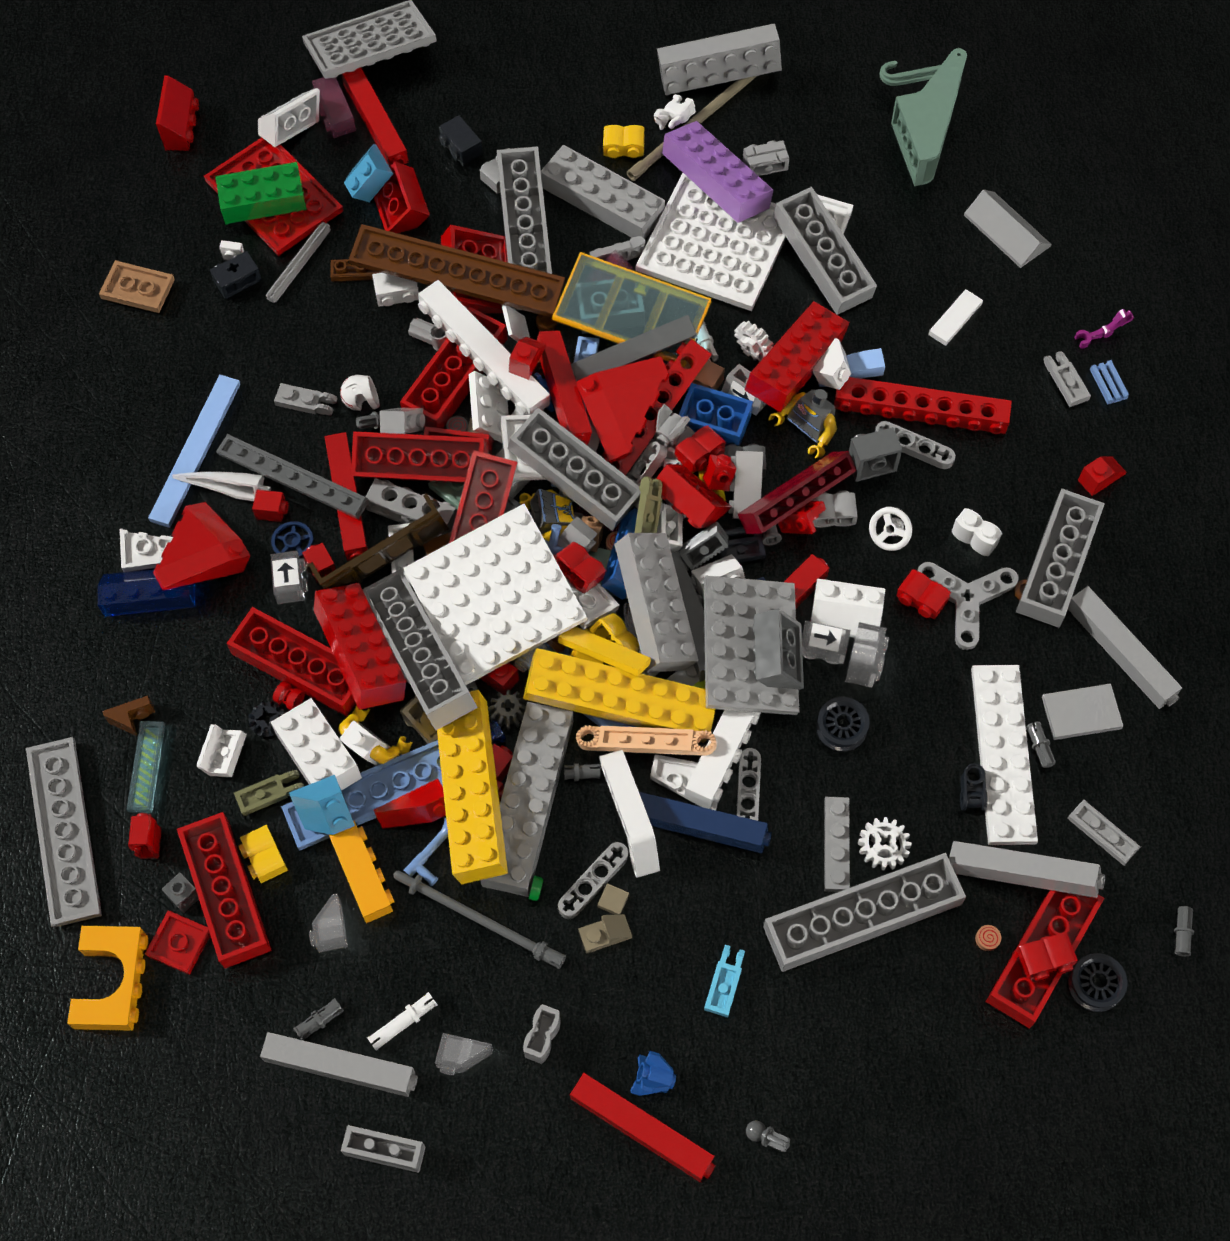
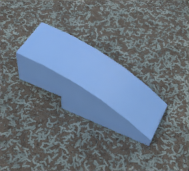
(865, 364)

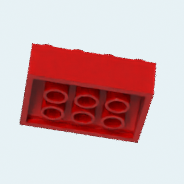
(479, 243)

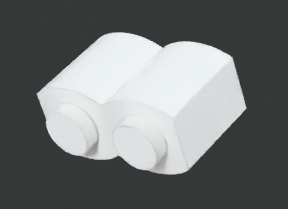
(978, 533)

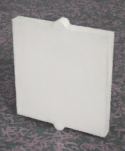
(515, 323)

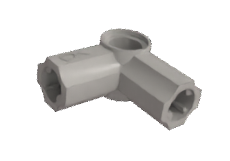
(427, 332)

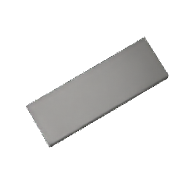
(1103, 832)

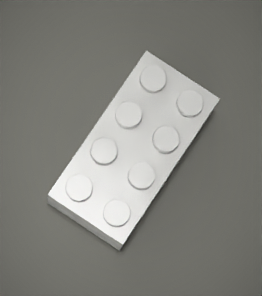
(315, 745)

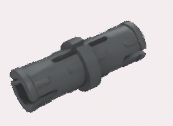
(318, 1019)

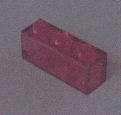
(334, 107)

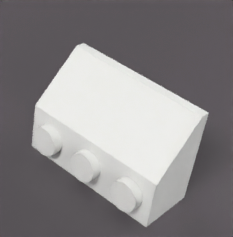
(290, 118)
(847, 605)

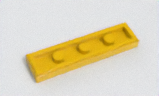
(605, 650)

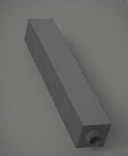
(637, 348)

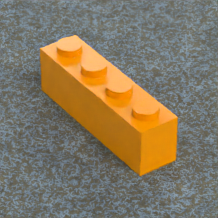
(361, 873)

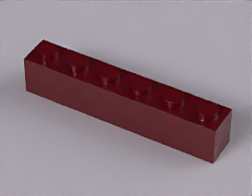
(797, 492)

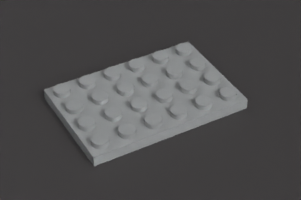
(369, 39)
(730, 644)

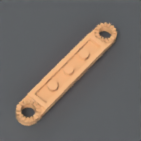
(646, 740)

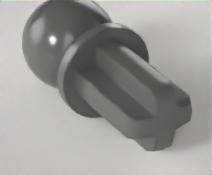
(368, 421)
(757, 1131)

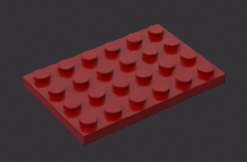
(287, 229)

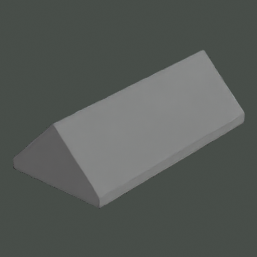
(1006, 228)

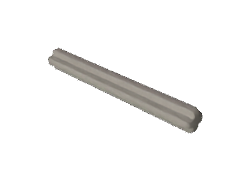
(298, 262)

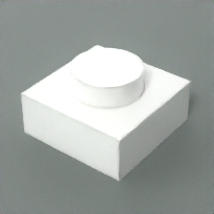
(230, 249)

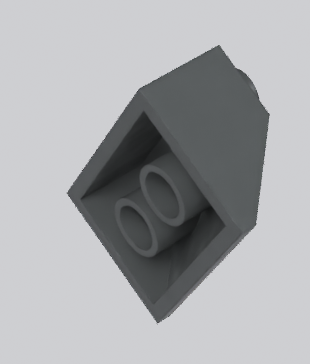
(778, 650)

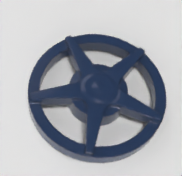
(292, 539)

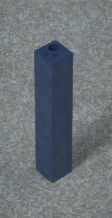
(706, 823)

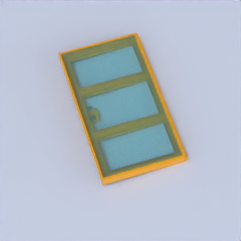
(624, 303)

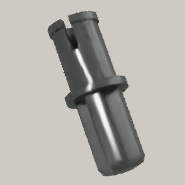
(1041, 745)
(1184, 931)

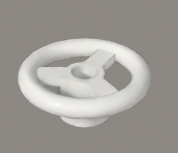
(898, 528)

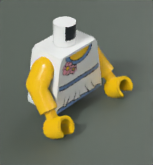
(367, 743)

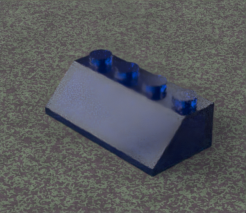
(140, 593)

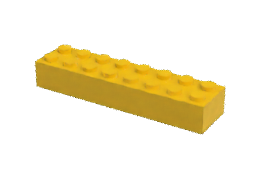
(615, 693)
(472, 796)

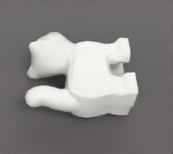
(675, 112)

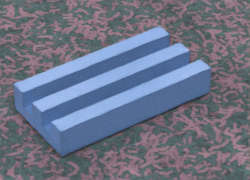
(1112, 380)

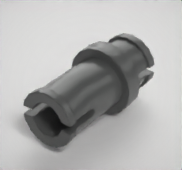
(581, 771)

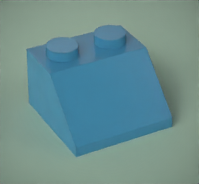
(368, 175)
(322, 807)

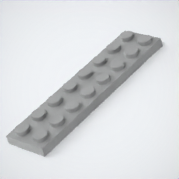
(63, 832)

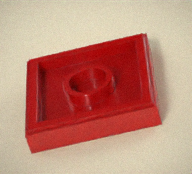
(178, 942)

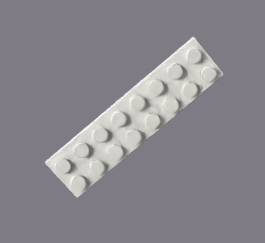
(1004, 754)

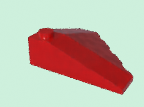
(619, 401)
(200, 550)

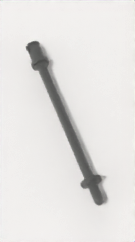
(540, 950)

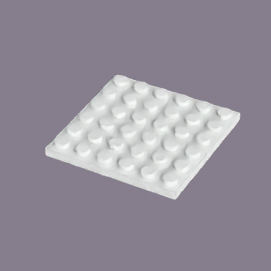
(710, 251)
(495, 594)

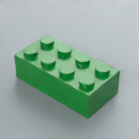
(260, 193)

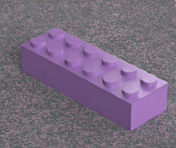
(717, 171)

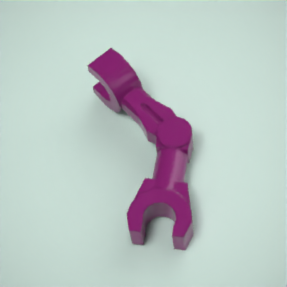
(1120, 319)

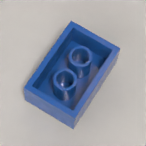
(720, 411)

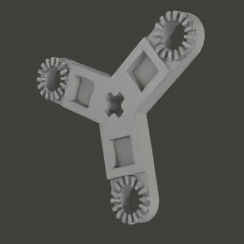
(981, 590)

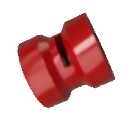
(288, 695)

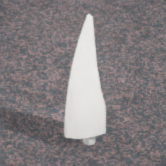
(233, 484)

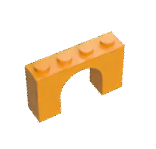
(118, 1009)

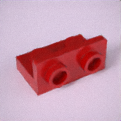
(802, 519)

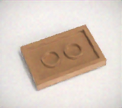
(136, 286)

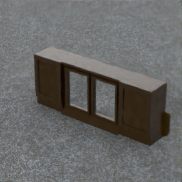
(385, 552)

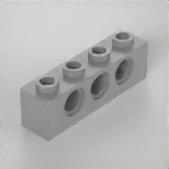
(398, 509)

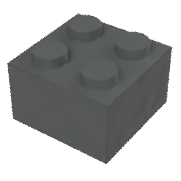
(875, 453)

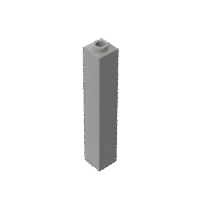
(1124, 648)
(1027, 869)
(338, 1064)

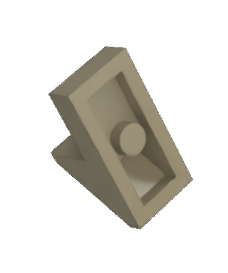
(416, 717)
(605, 933)

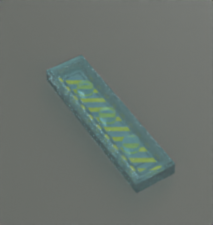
(146, 767)

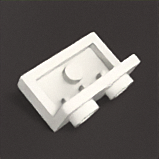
(221, 751)

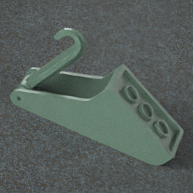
(924, 116)

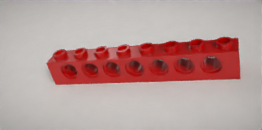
(696, 357)
(931, 399)

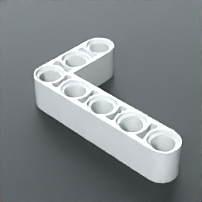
(632, 813)

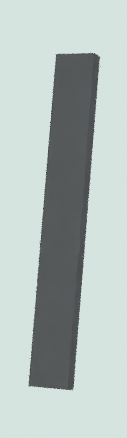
(293, 476)

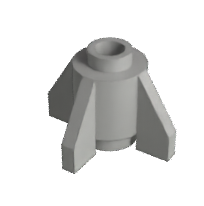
(671, 429)

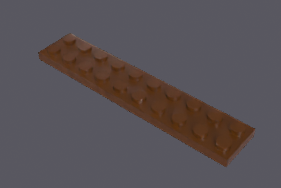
(457, 270)

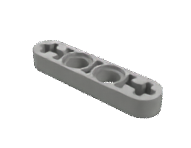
(916, 441)
(749, 792)
(596, 882)

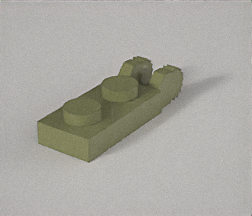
(649, 505)
(266, 792)

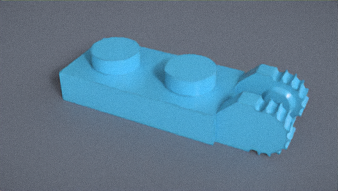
(724, 984)

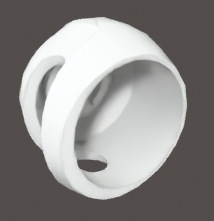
(359, 389)

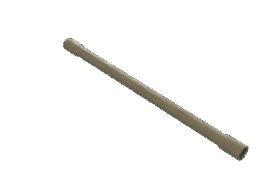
(643, 165)

